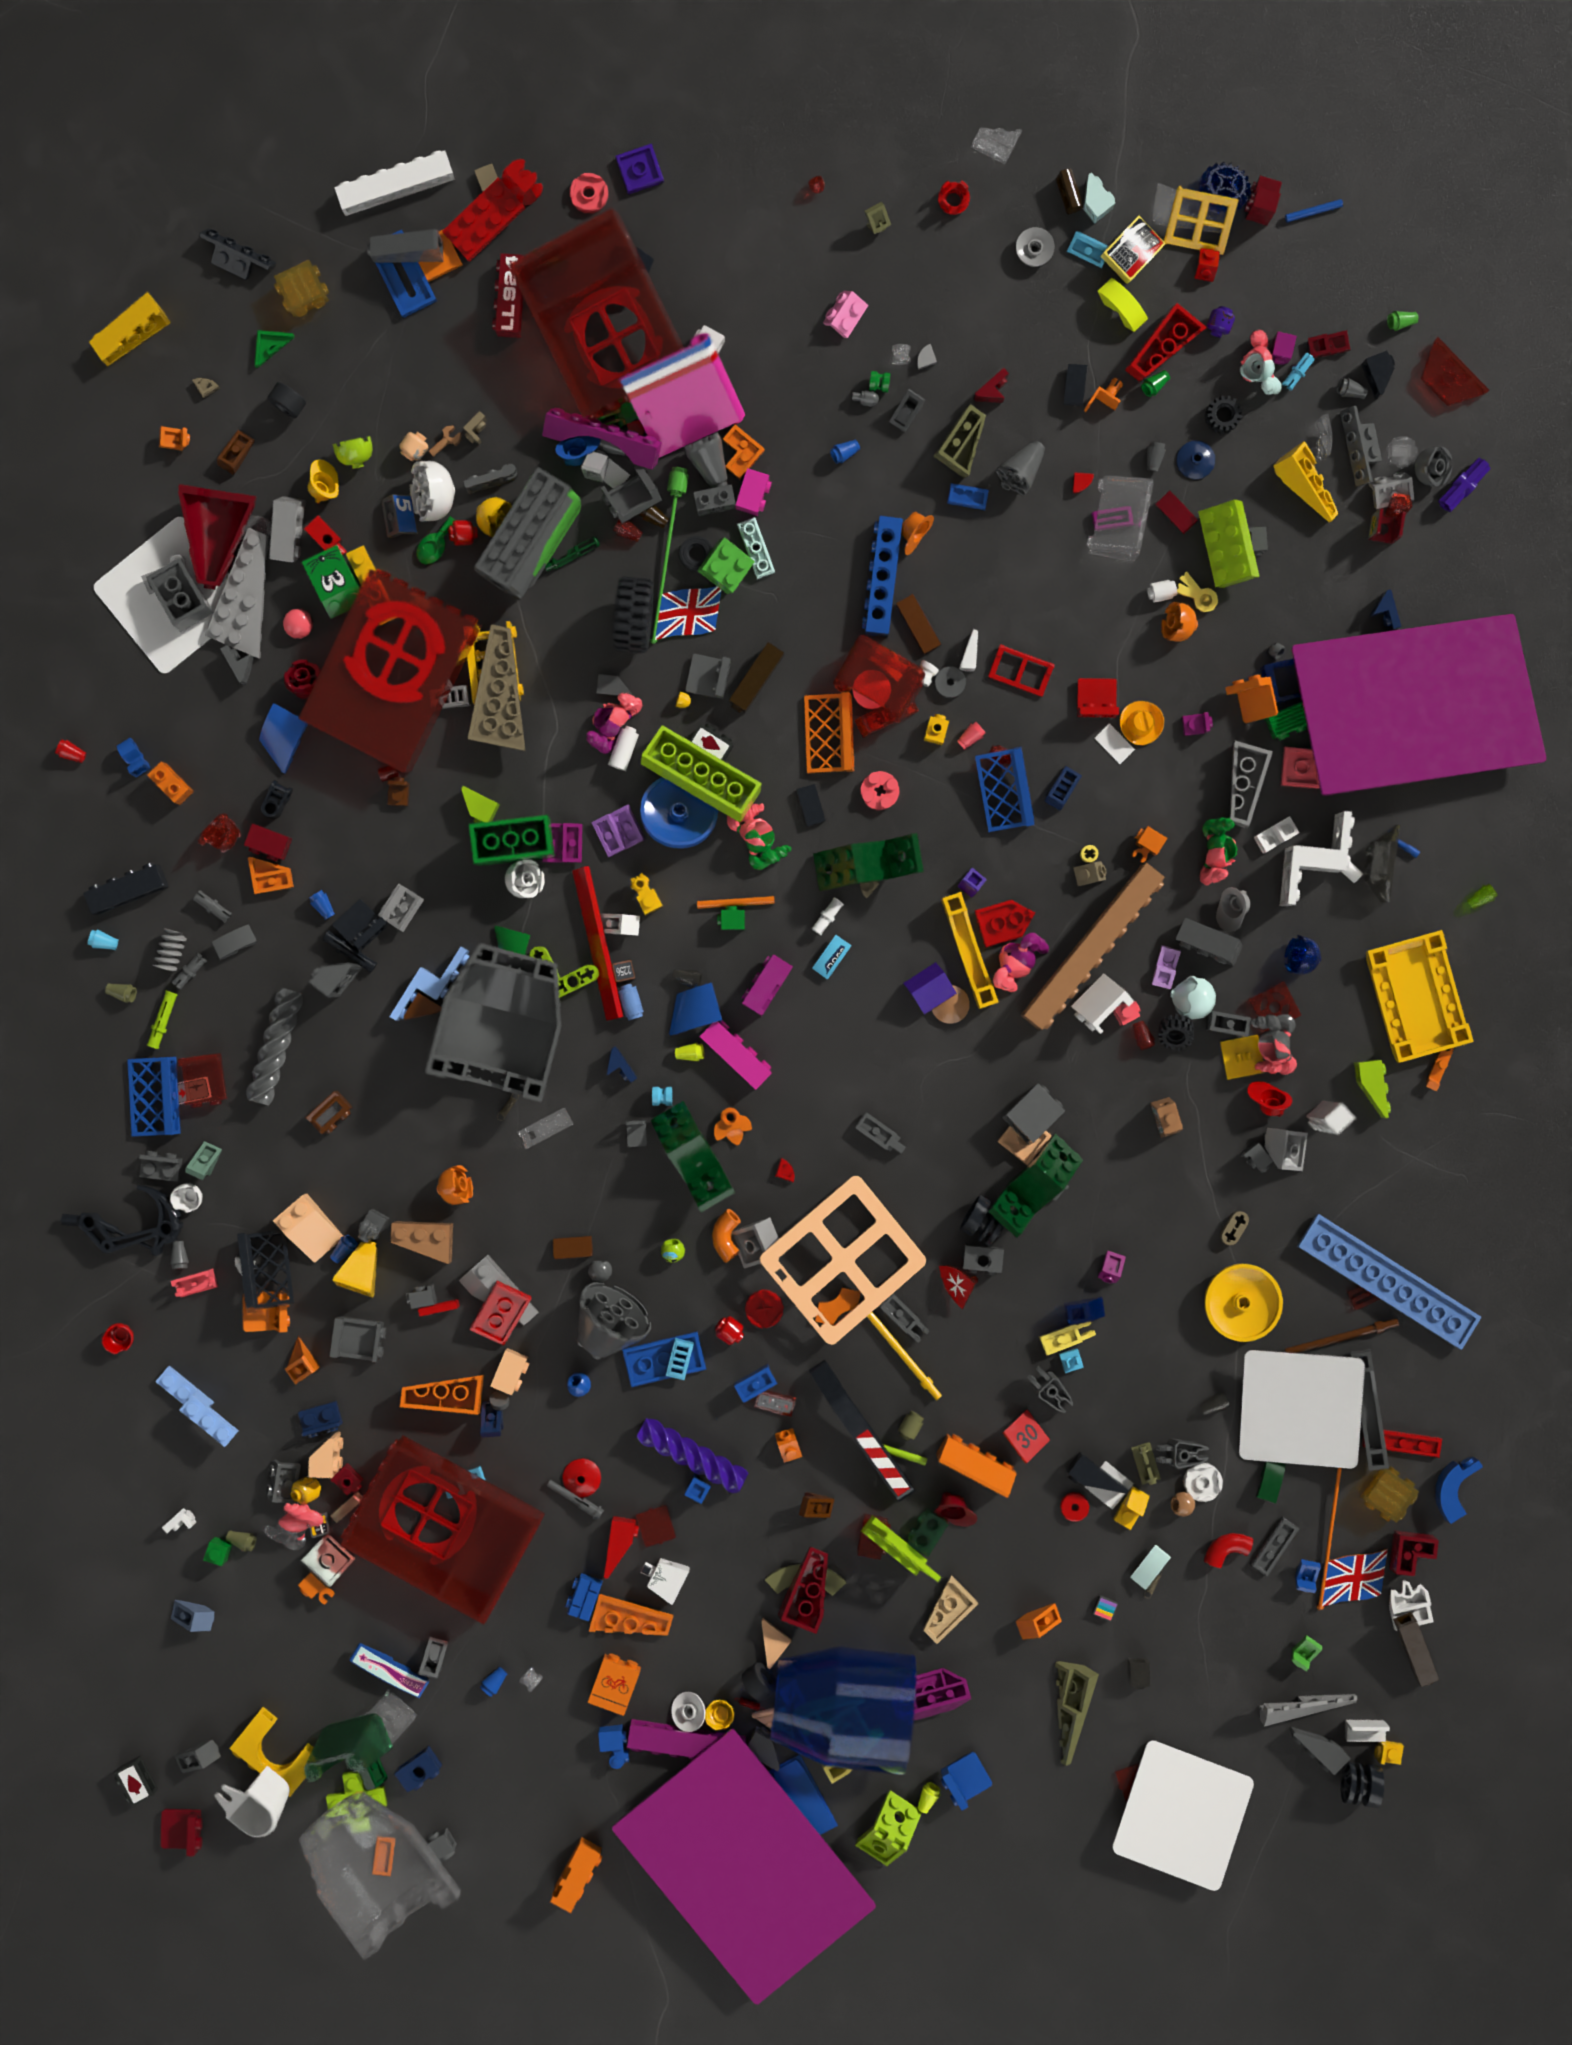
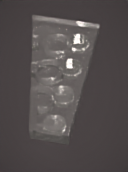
(1163, 206)

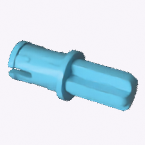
(1298, 371)

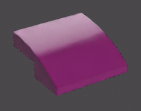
(566, 843)

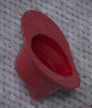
(955, 1510)

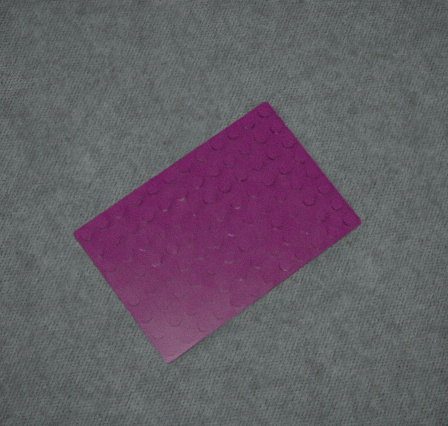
(1418, 704)
(744, 1866)

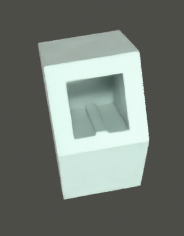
(1096, 199)

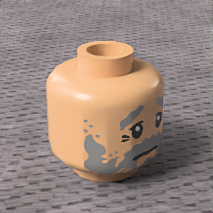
(413, 446)

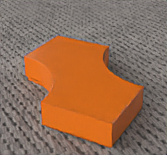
(845, 1301)

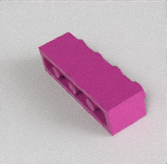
(739, 1057)

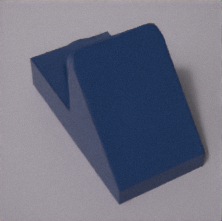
(1387, 606)
(616, 1061)
(490, 1421)

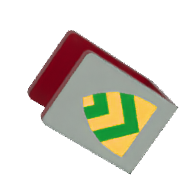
(1394, 525)

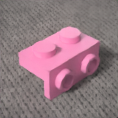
(845, 313)

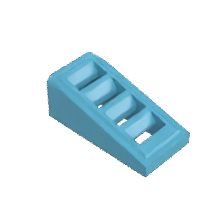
(685, 1344)

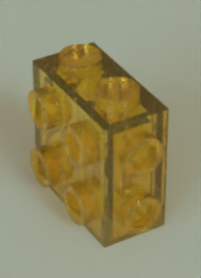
(301, 288)
(1390, 1494)

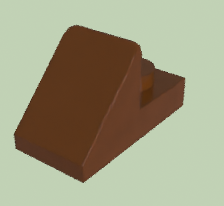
(816, 1506)

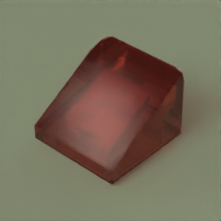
(1398, 504)

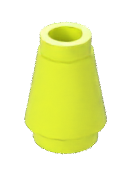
(690, 1052)
(928, 1797)

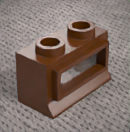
(329, 1113)

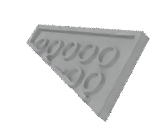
(241, 604)

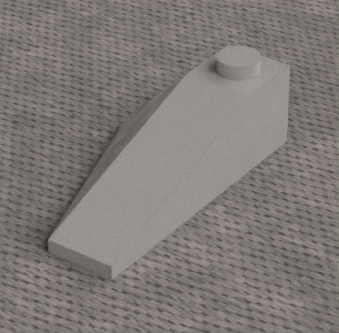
(482, 1279)

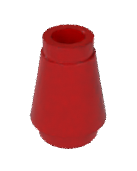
(70, 751)

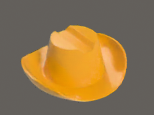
(1141, 722)

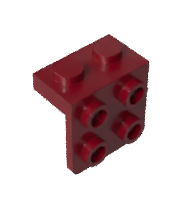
(181, 1830)

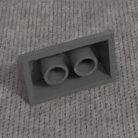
(335, 978)

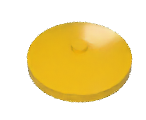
(1243, 1302)

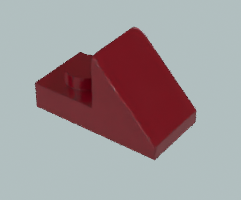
(989, 391)

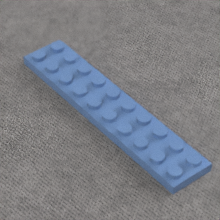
(1389, 1281)

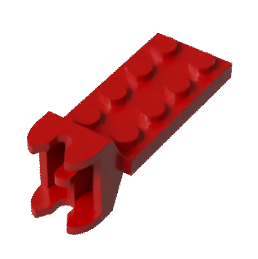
(493, 209)

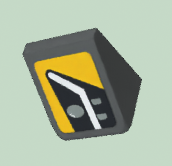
(323, 1529)

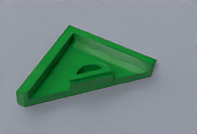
(268, 344)

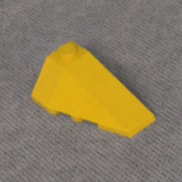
(1300, 475)

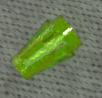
(1482, 896)

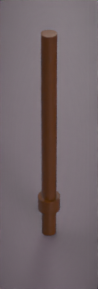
(1377, 1327)

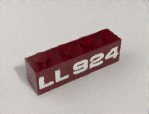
(509, 300)

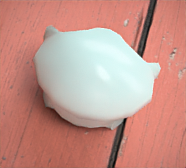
(1193, 998)

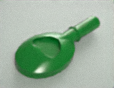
(433, 545)

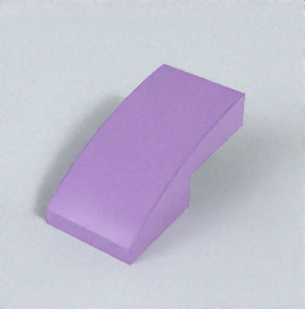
(1165, 967)

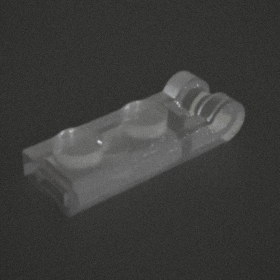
(546, 1127)

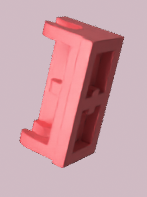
(195, 1283)

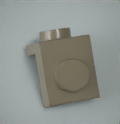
(1090, 873)

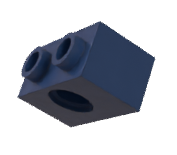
(424, 1759)

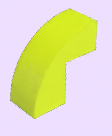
(1120, 300)

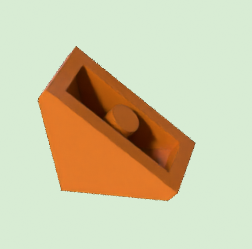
(301, 1362)

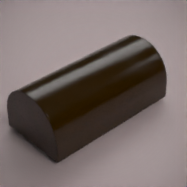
(1069, 191)

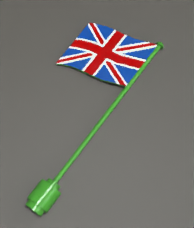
(685, 609)

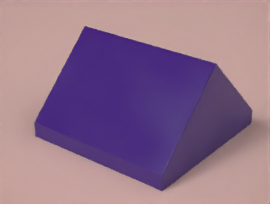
(930, 988)

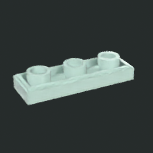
(752, 536)

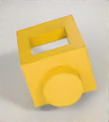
(936, 736)

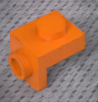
(173, 438)
(788, 1445)

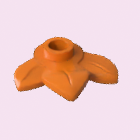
(732, 1129)

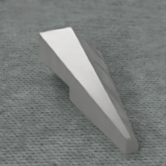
(1279, 1712)

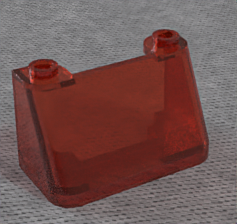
(880, 677)

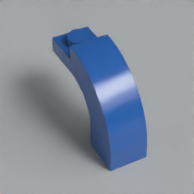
(1447, 1487)

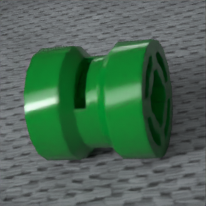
(875, 381)

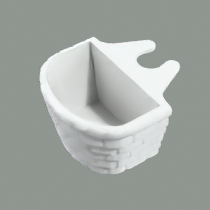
(259, 1806)

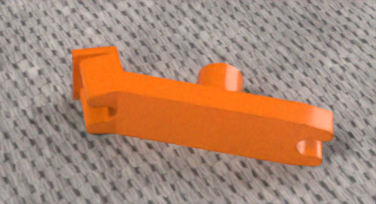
(1438, 1069)

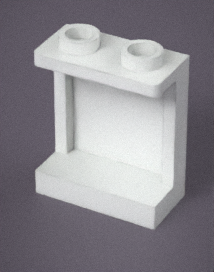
(1100, 1002)

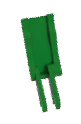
(622, 416)

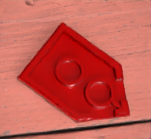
(1003, 922)

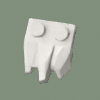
(1413, 1601)

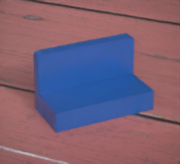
(755, 1383)

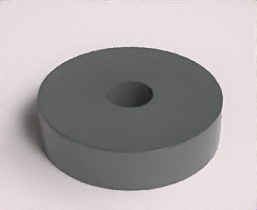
(950, 673)

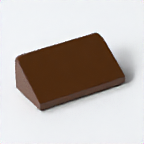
(572, 1247)

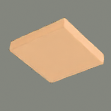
(1019, 1147)

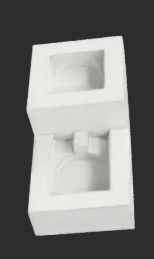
(1276, 835)

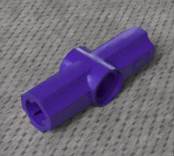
(1464, 484)

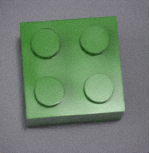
(726, 565)

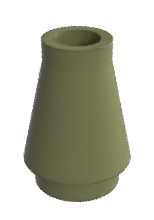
(123, 992)
(242, 1540)

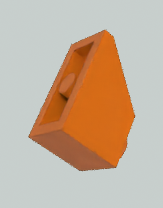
(1038, 1622)

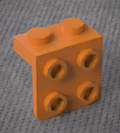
(1255, 698)
(269, 1318)

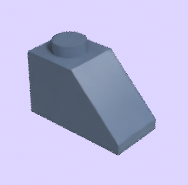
(192, 1616)

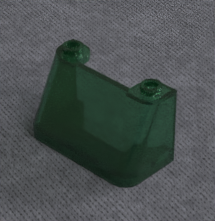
(357, 1740)

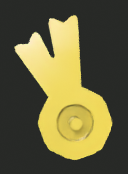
(1204, 599)

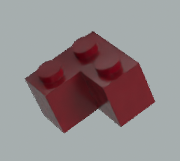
(1263, 200)
(1408, 1547)

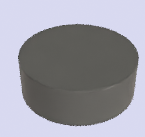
(499, 1400)

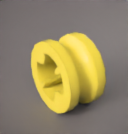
(1089, 860)

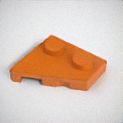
(269, 876)

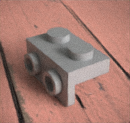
(400, 907)

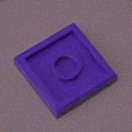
(639, 169)

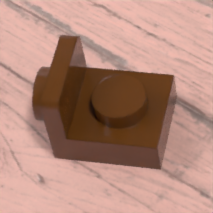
(398, 792)

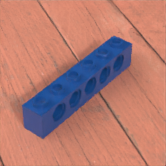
(893, 527)

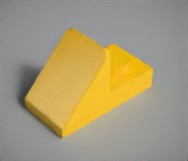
(1132, 1507)

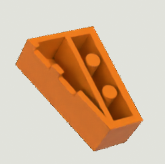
(576, 1874)

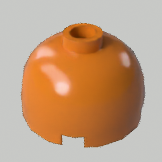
(1179, 623)
(455, 1186)

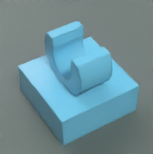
(1071, 1360)

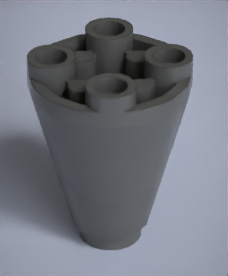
(709, 459)
(1021, 468)

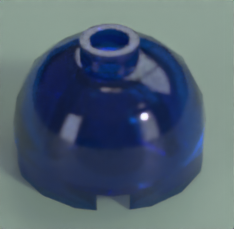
(1302, 955)

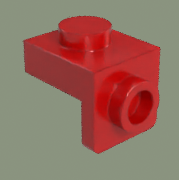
(1207, 265)

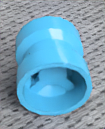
(661, 1096)

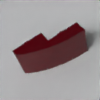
(1176, 512)

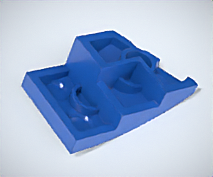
(282, 735)
(695, 1009)

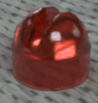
(817, 184)

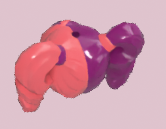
(610, 719)
(1019, 962)

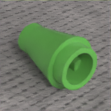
(1400, 320)

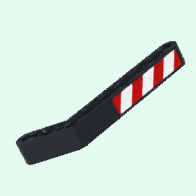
(861, 1430)

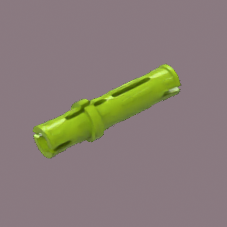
(158, 1028)

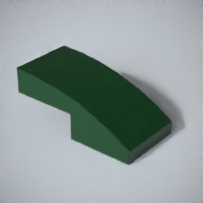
(1271, 1481)

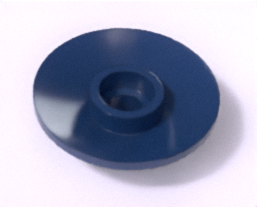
(1195, 469)

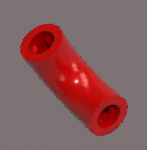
(1225, 1545)

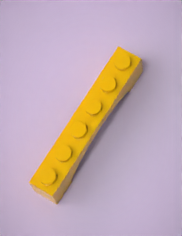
(968, 950)

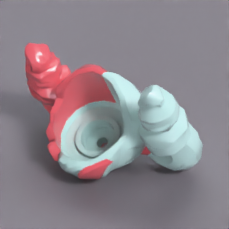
(1260, 356)

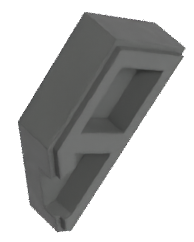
(611, 685)

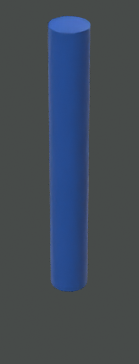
(1313, 210)

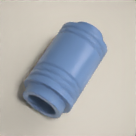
(630, 1002)

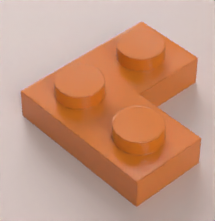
(747, 451)

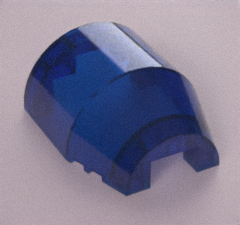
(847, 1708)

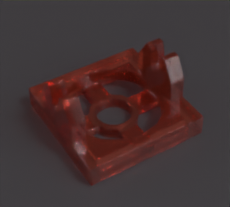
(1278, 988)

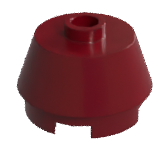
(301, 678)

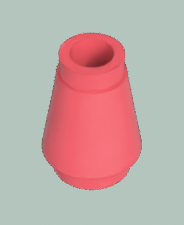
(971, 735)

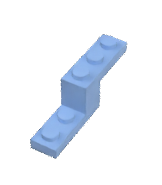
(430, 983)
(197, 1406)

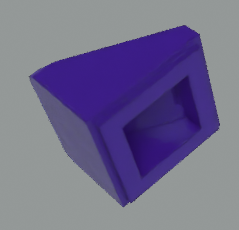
(972, 882)

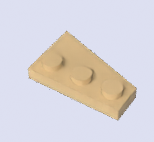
(949, 1610)

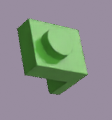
(1305, 1652)

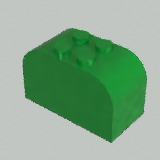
(512, 840)

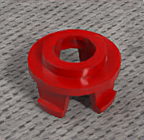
(957, 188)

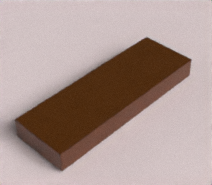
(918, 624)

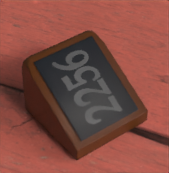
(623, 971)

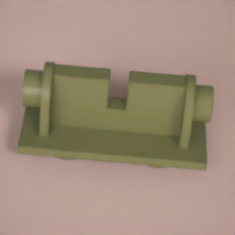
(1146, 1463)

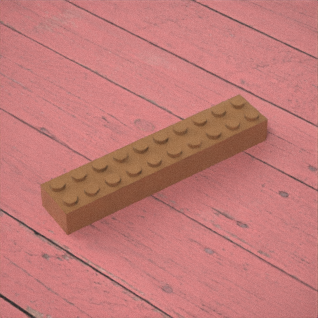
(1092, 946)

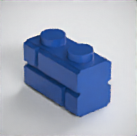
(584, 1597)

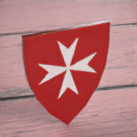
(957, 1284)

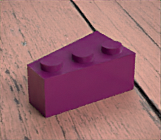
(766, 984)

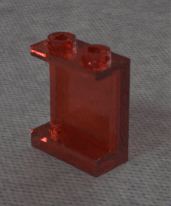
(203, 1079)

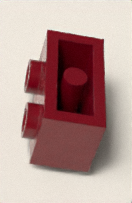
(268, 842)

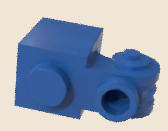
(613, 1739)

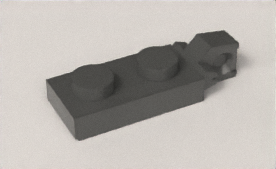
(879, 1133)

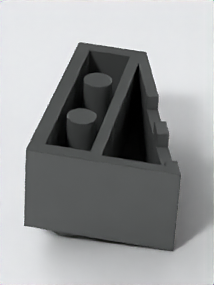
(1209, 942)

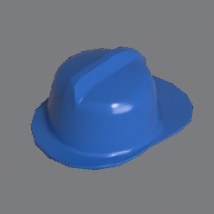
(576, 449)

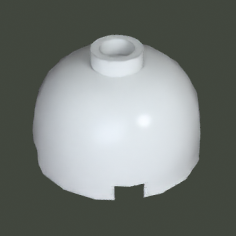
(524, 879)

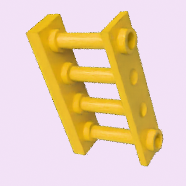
(475, 656)

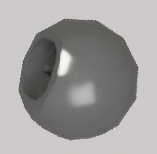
(600, 1271)

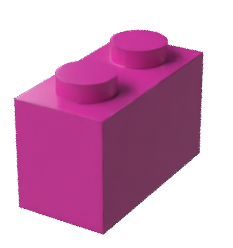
(752, 492)

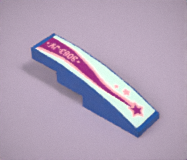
(389, 1670)

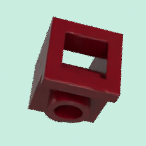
(348, 1472)

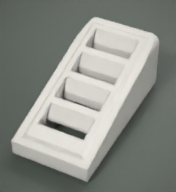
(969, 658)

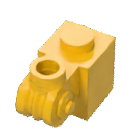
(647, 898)

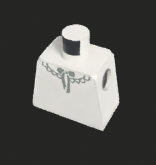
(666, 1578)

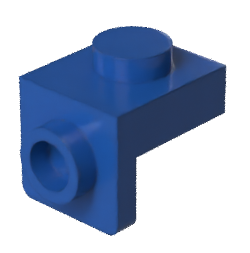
(1307, 1576)

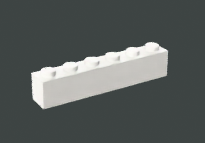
(394, 182)

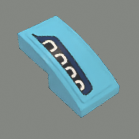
(831, 957)

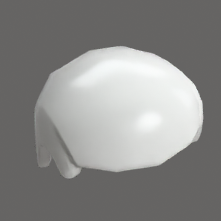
(186, 1197)

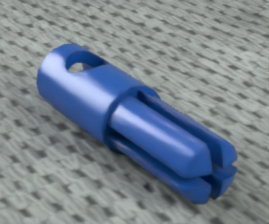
(1408, 848)

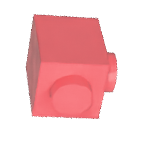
(1126, 1014)

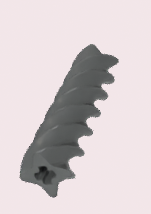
(276, 1041)

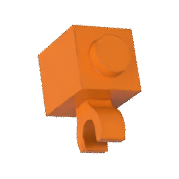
(1149, 841)
(311, 1586)

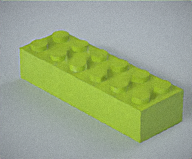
(701, 773)

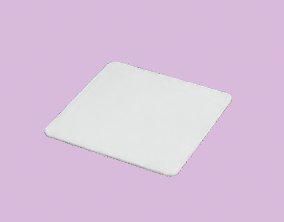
(142, 613)
(1301, 1409)
(1183, 1815)

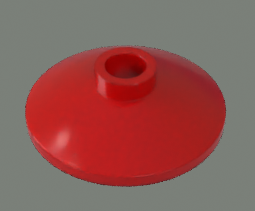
(584, 1468)

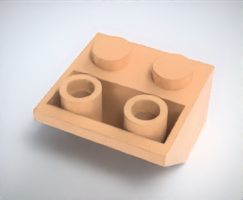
(327, 1458)

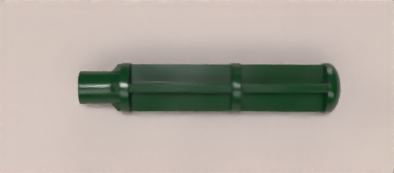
(572, 554)

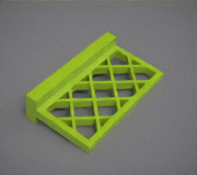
(897, 1548)

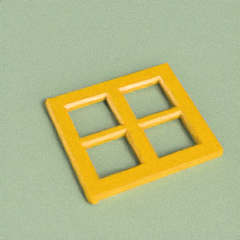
(1200, 221)

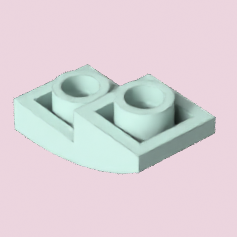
(1150, 1567)

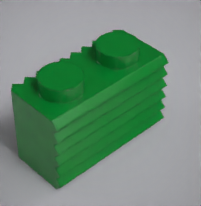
(1287, 721)

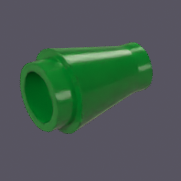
(1154, 384)

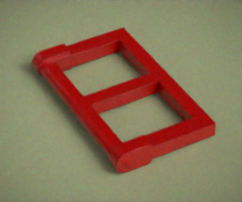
(1002, 648)

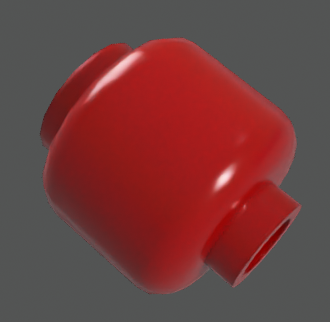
(462, 532)
(729, 1330)

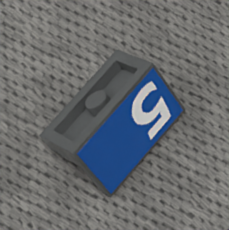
(399, 515)

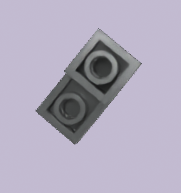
(233, 941)

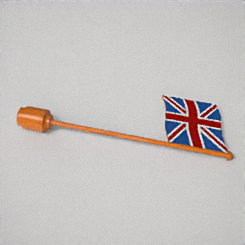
(1351, 1575)

